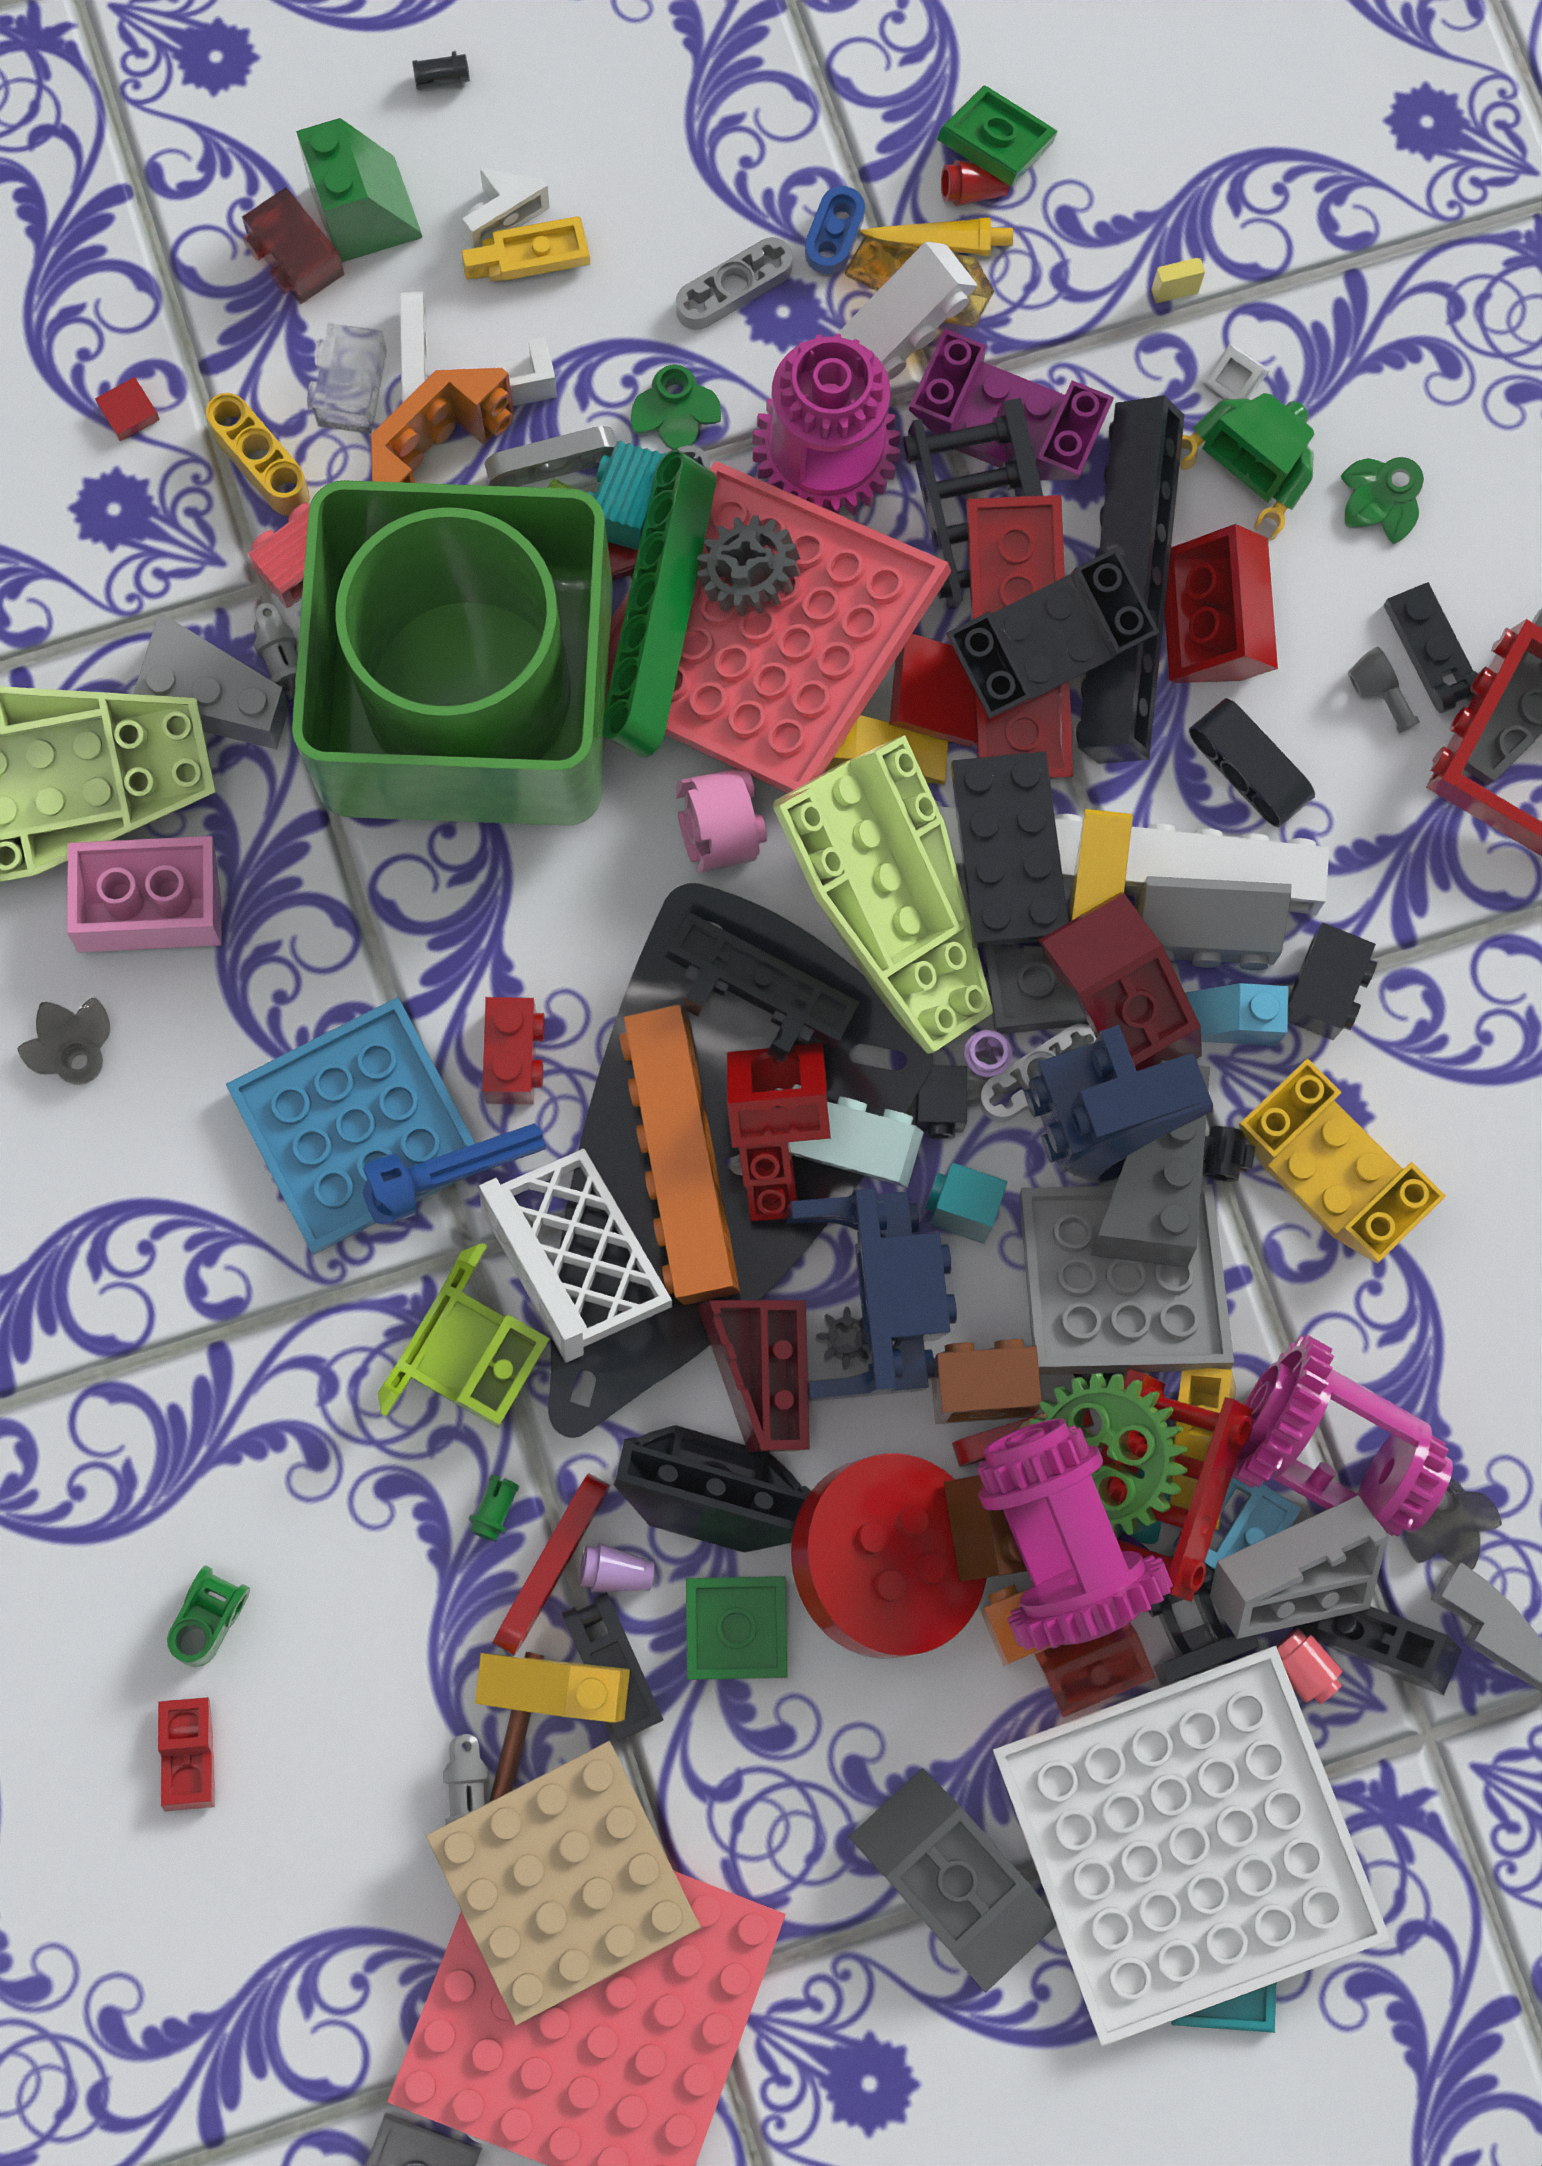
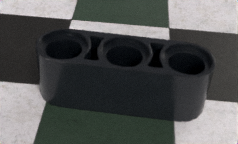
(1252, 762)

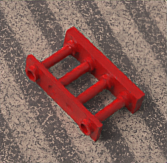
(1231, 1431)

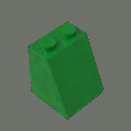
(356, 190)

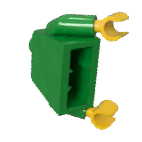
(1260, 446)

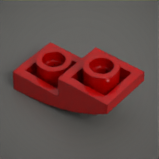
(768, 1180)

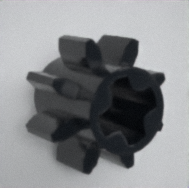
(1226, 1154)
(846, 1352)

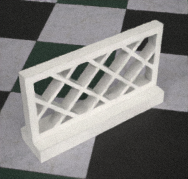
(542, 1279)

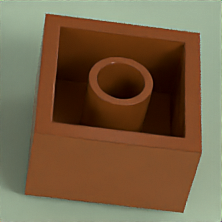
(986, 1383)

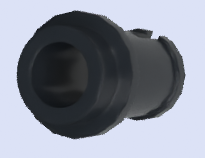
(441, 71)

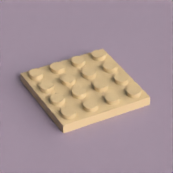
(562, 1882)

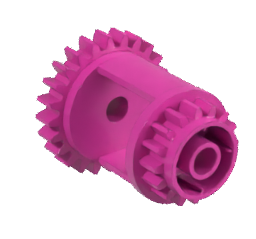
(828, 425)
(1287, 1406)
(1065, 1538)

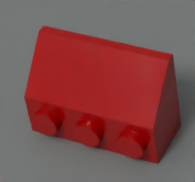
(1220, 608)

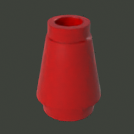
(969, 183)

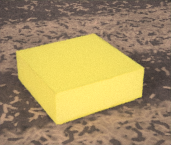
(1178, 280)

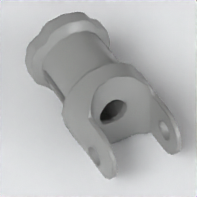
(276, 645)
(464, 1772)

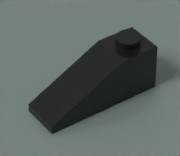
(1390, 1645)

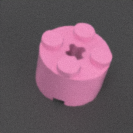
(720, 819)

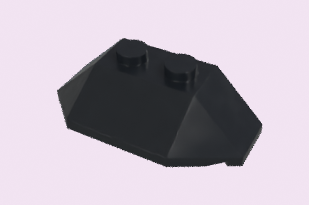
(709, 1489)

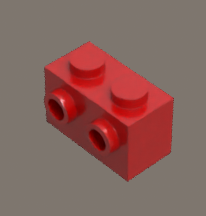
(510, 1050)

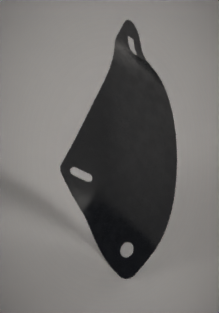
(762, 1249)

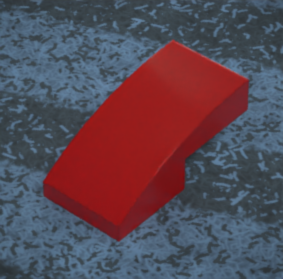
(186, 1754)

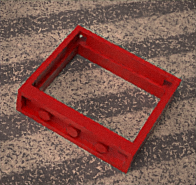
(1468, 728)

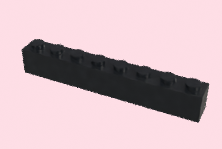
(1140, 523)

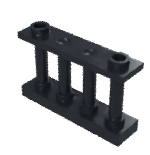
(1017, 474)

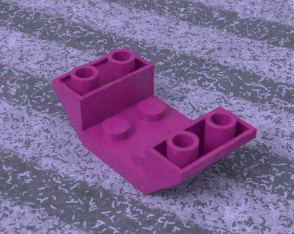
(967, 392)

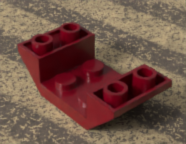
(1125, 981)

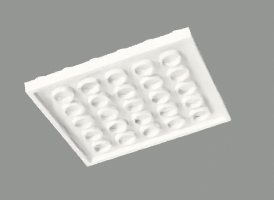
(1190, 1846)

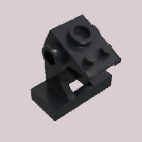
(1198, 1646)

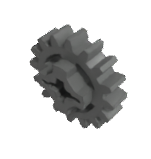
(748, 565)

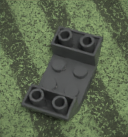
(954, 1879)

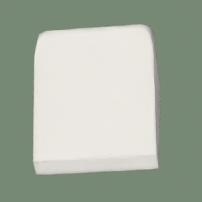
(1236, 374)

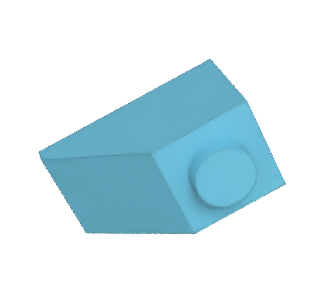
(1242, 1013)

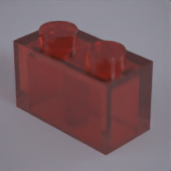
(292, 246)
(1094, 1669)

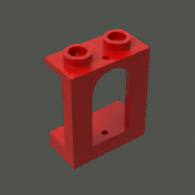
(773, 1116)

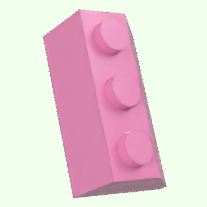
(143, 894)

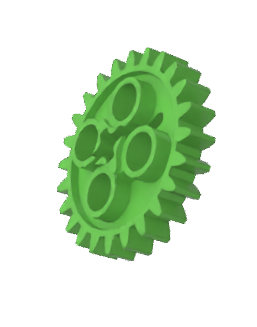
(1122, 1413)

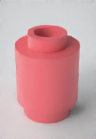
(1309, 1667)

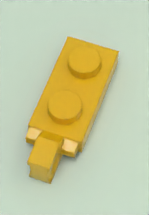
(529, 251)

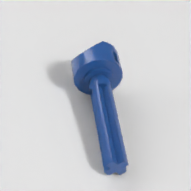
(397, 1186)

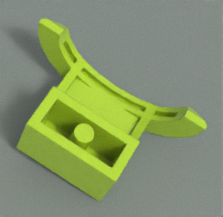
(466, 1351)

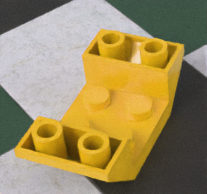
(1337, 1166)

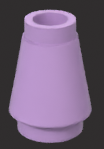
(990, 1045)
(614, 1570)

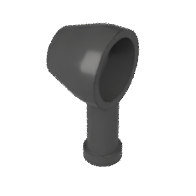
(1376, 676)

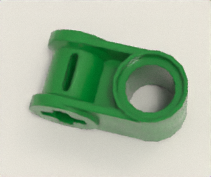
(207, 1614)

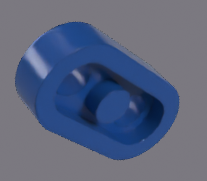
(834, 233)

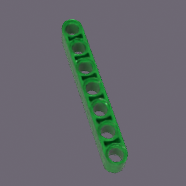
(659, 604)

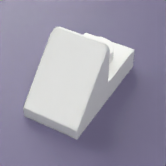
(511, 204)

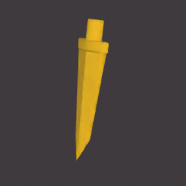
(960, 236)

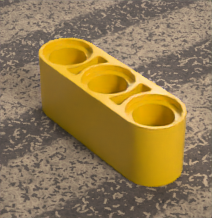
(252, 435)

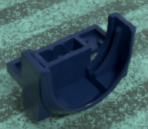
(1105, 1109)
(898, 1288)

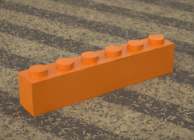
(680, 1155)

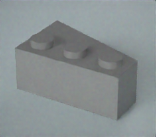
(229, 694)
(1303, 1572)

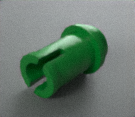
(493, 1508)

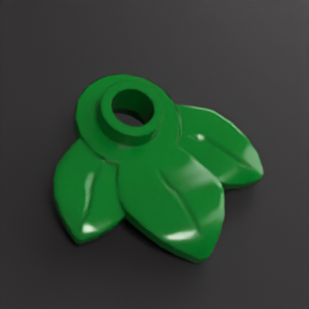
(675, 414)
(1379, 500)

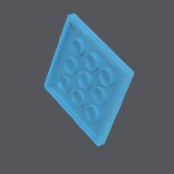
(339, 1106)

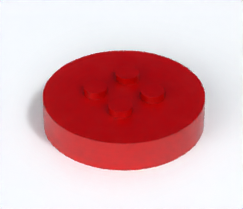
(881, 1558)

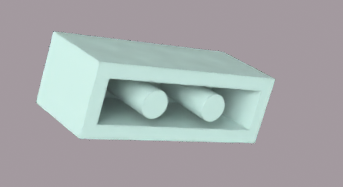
(865, 1142)

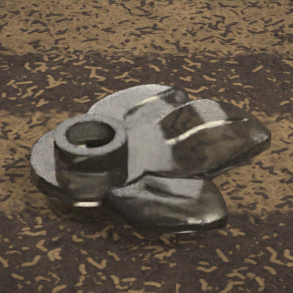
(64, 1037)
(1456, 1528)

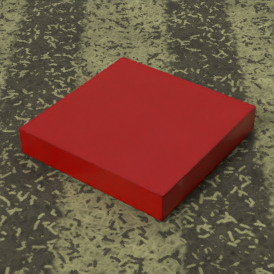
(933, 692)

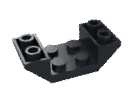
(1053, 634)

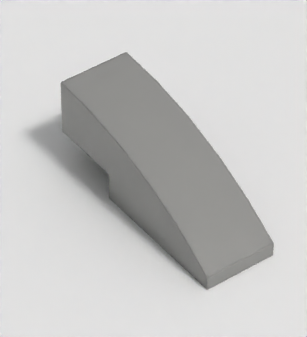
(1497, 1626)

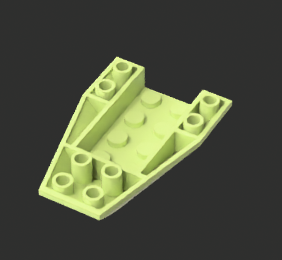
(91, 769)
(891, 888)

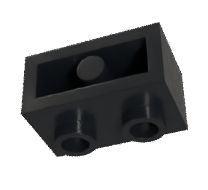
(1329, 982)

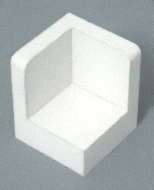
(531, 376)

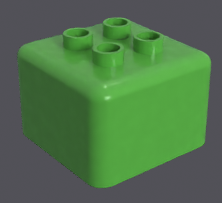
(454, 652)

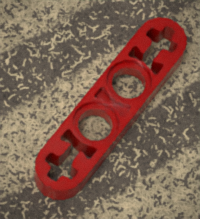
(551, 1564)

